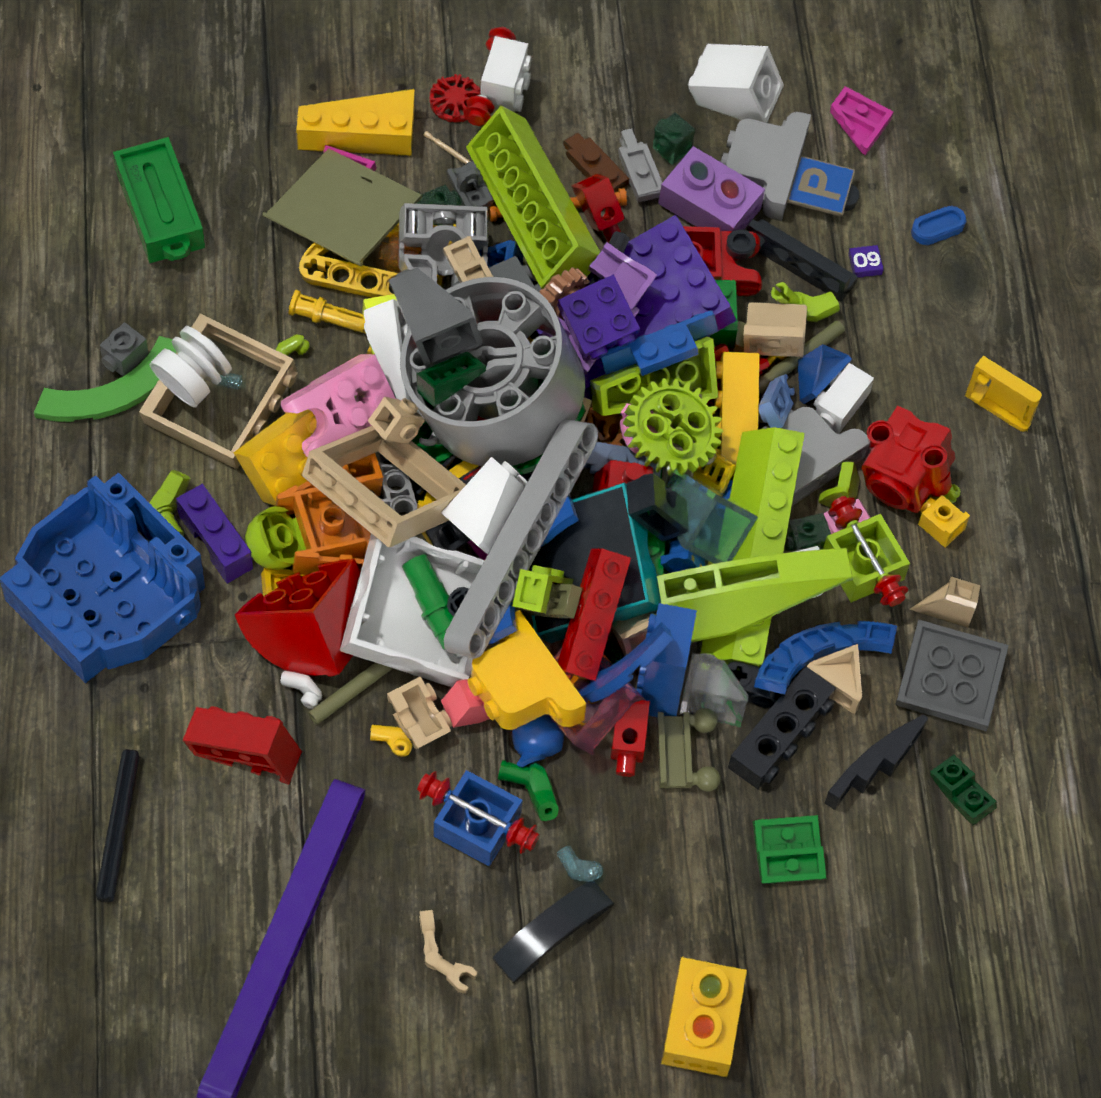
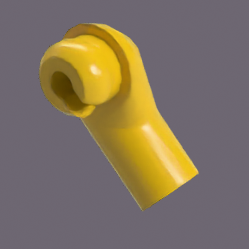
(394, 737)

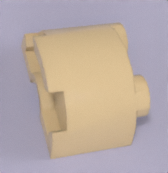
(417, 712)

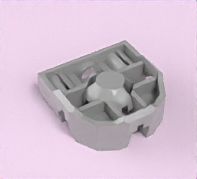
(432, 240)

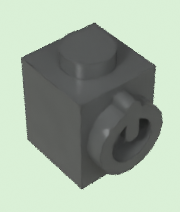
(123, 350)

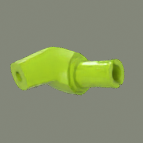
(817, 307)
(165, 498)

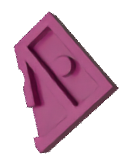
(860, 118)

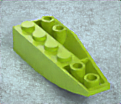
(752, 589)

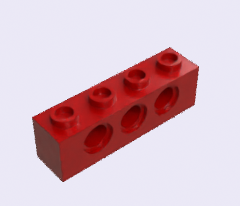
(594, 614)

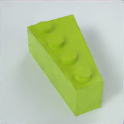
(616, 389)

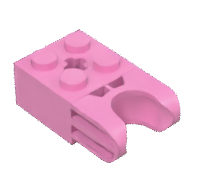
(334, 402)

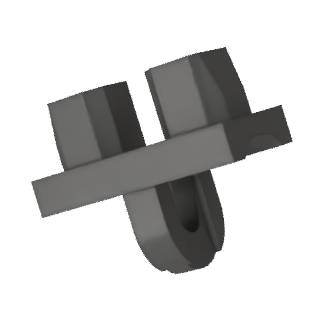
(463, 182)

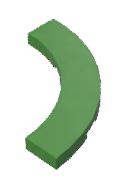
(105, 399)

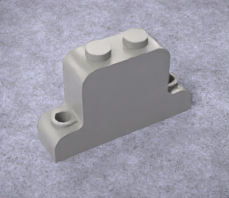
(768, 157)
(822, 450)

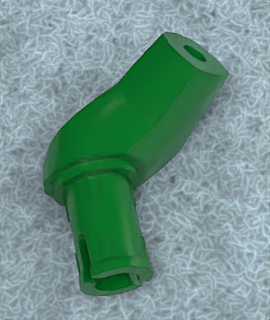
(538, 785)

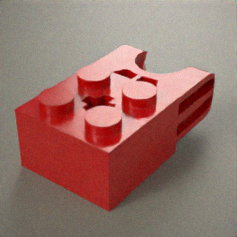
(712, 248)

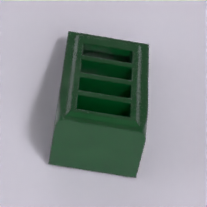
(440, 383)

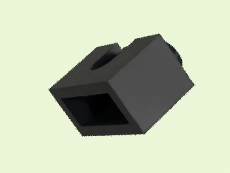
(666, 507)

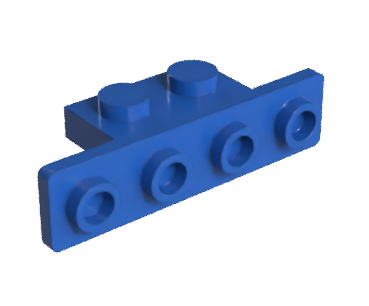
(661, 347)

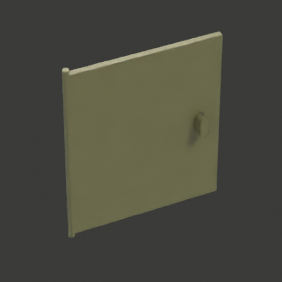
(340, 208)

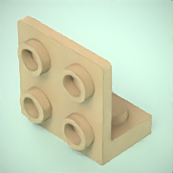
(775, 329)

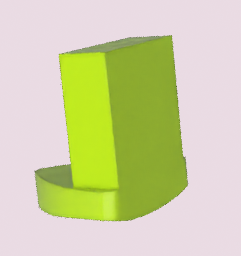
(847, 485)

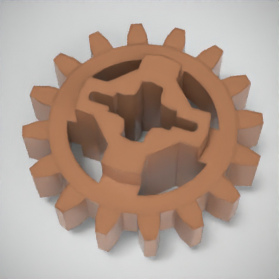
(563, 285)

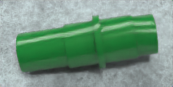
(429, 594)

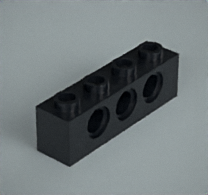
(806, 689)

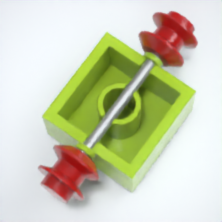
(872, 551)

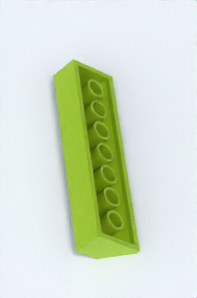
(531, 197)
(766, 487)

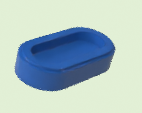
(938, 225)

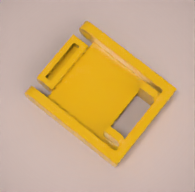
(1006, 395)

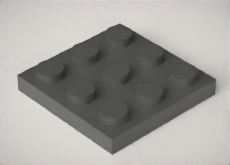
(952, 675)

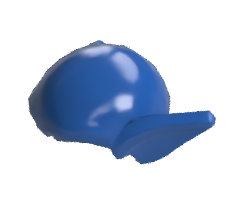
(537, 740)

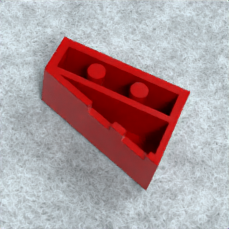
(243, 739)

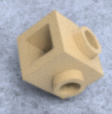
(396, 420)

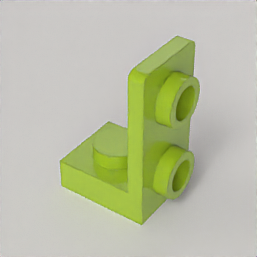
(535, 587)

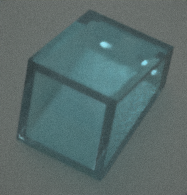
(714, 520)

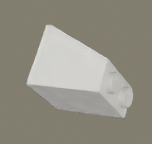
(737, 81)
(486, 503)

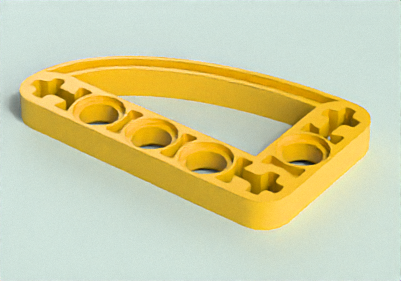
(314, 255)

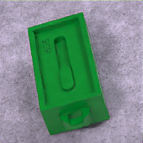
(159, 200)

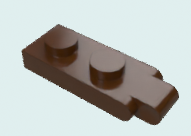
(592, 160)

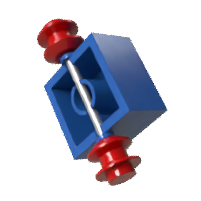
(477, 816)

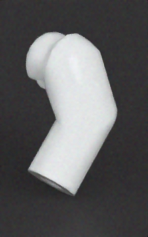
(305, 684)

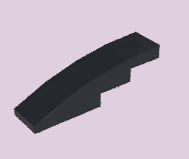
(881, 756)

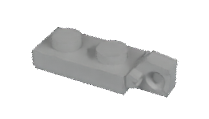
(639, 167)

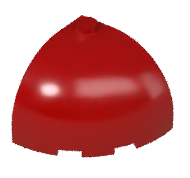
(303, 619)

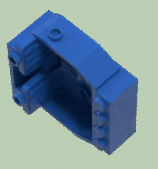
(80, 553)

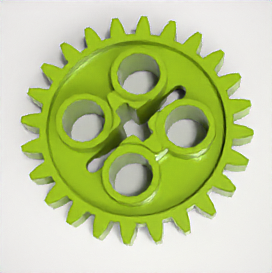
(686, 407)

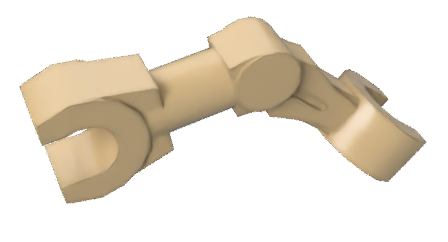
(435, 961)

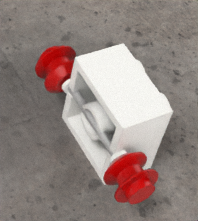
(502, 78)

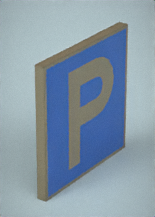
(821, 186)

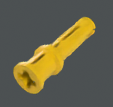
(320, 311)

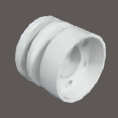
(185, 372)

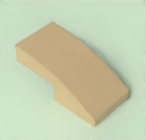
(466, 260)

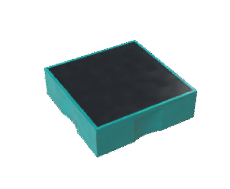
(607, 526)

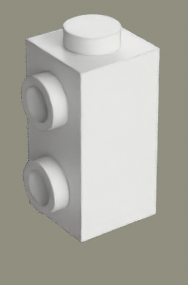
(844, 397)

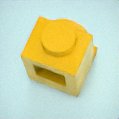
(942, 520)

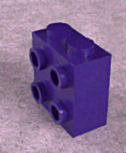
(599, 318)

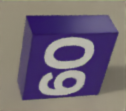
(865, 261)

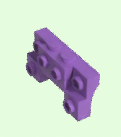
(631, 276)

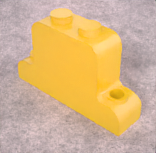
(524, 682)

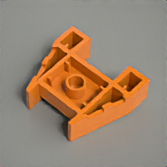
(324, 526)

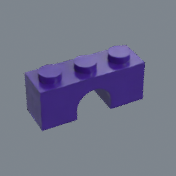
(224, 544)

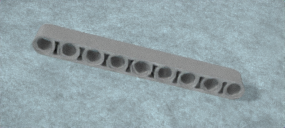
(520, 538)

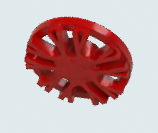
(454, 97)

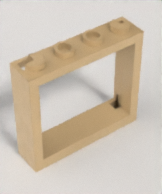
(161, 396)
(326, 473)

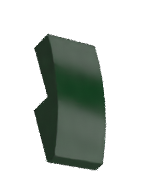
(962, 790)

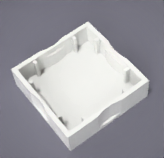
(387, 619)

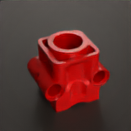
(908, 460)

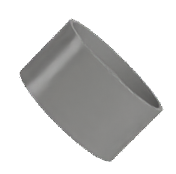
(507, 393)

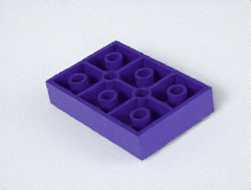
(678, 291)

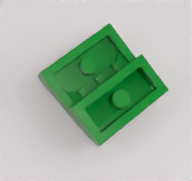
(789, 849)

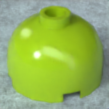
(274, 538)

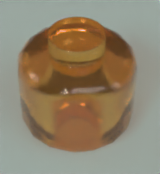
(390, 253)

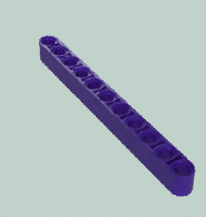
(282, 942)

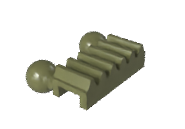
(675, 750)

